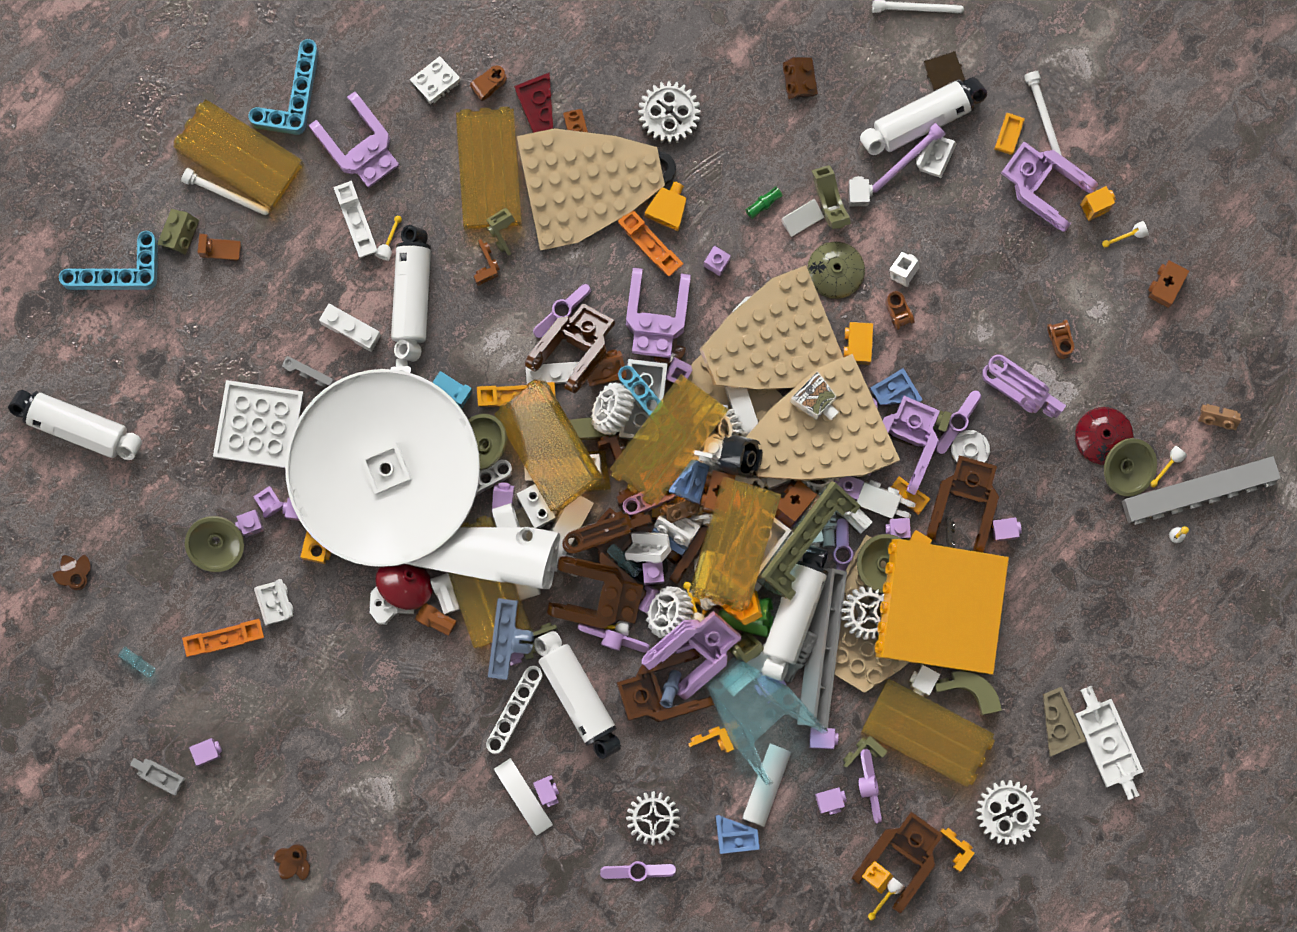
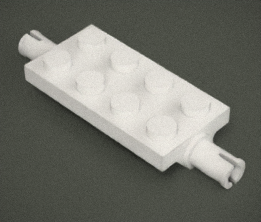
(1109, 743)

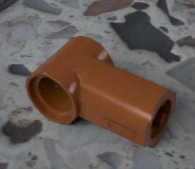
(432, 617)

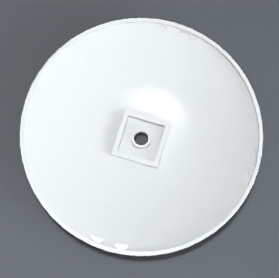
(339, 459)

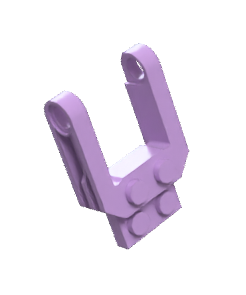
(370, 157)
(1028, 171)
(653, 331)
(1022, 387)
(914, 425)
(709, 637)

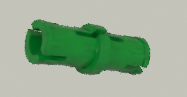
(763, 202)

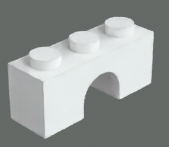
(351, 327)

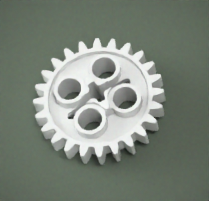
(681, 101)
(1000, 795)

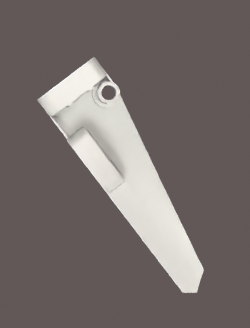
(498, 555)

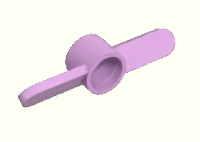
(572, 301)
(964, 412)
(842, 541)
(613, 639)
(868, 784)
(613, 872)

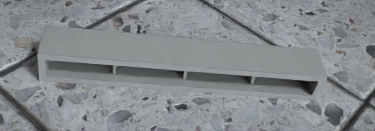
(1200, 490)
(821, 663)

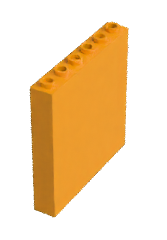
(941, 606)

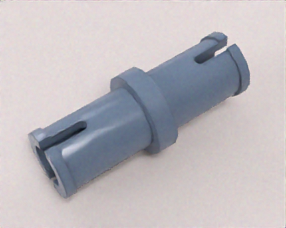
(670, 689)

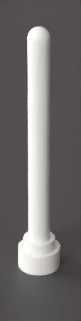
(881, 5)
(1032, 80)
(191, 177)

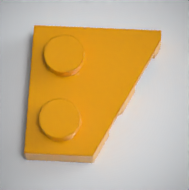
(749, 615)

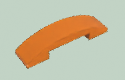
(650, 244)
(223, 638)

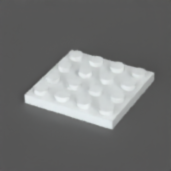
(256, 423)

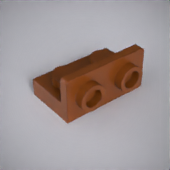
(608, 369)

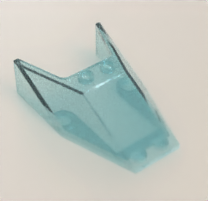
(752, 705)

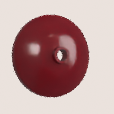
(401, 590)

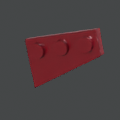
(536, 102)

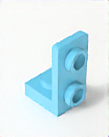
(453, 388)

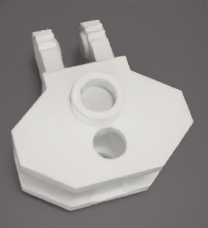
(386, 611)

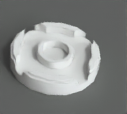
(970, 445)

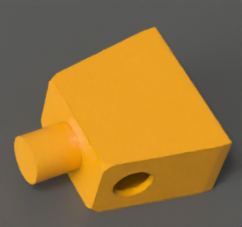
(668, 207)

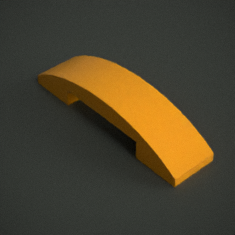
(496, 396)

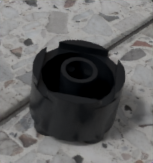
(740, 456)

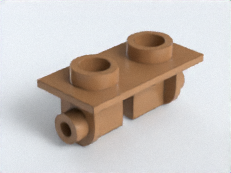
(1228, 419)
(680, 510)

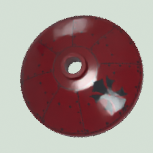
(1090, 430)

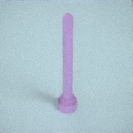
(935, 133)

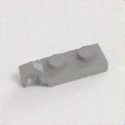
(307, 372)
(158, 775)

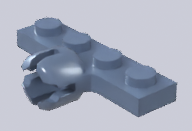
(507, 639)

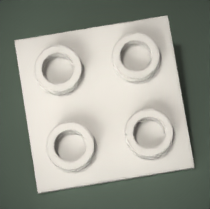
(435, 80)

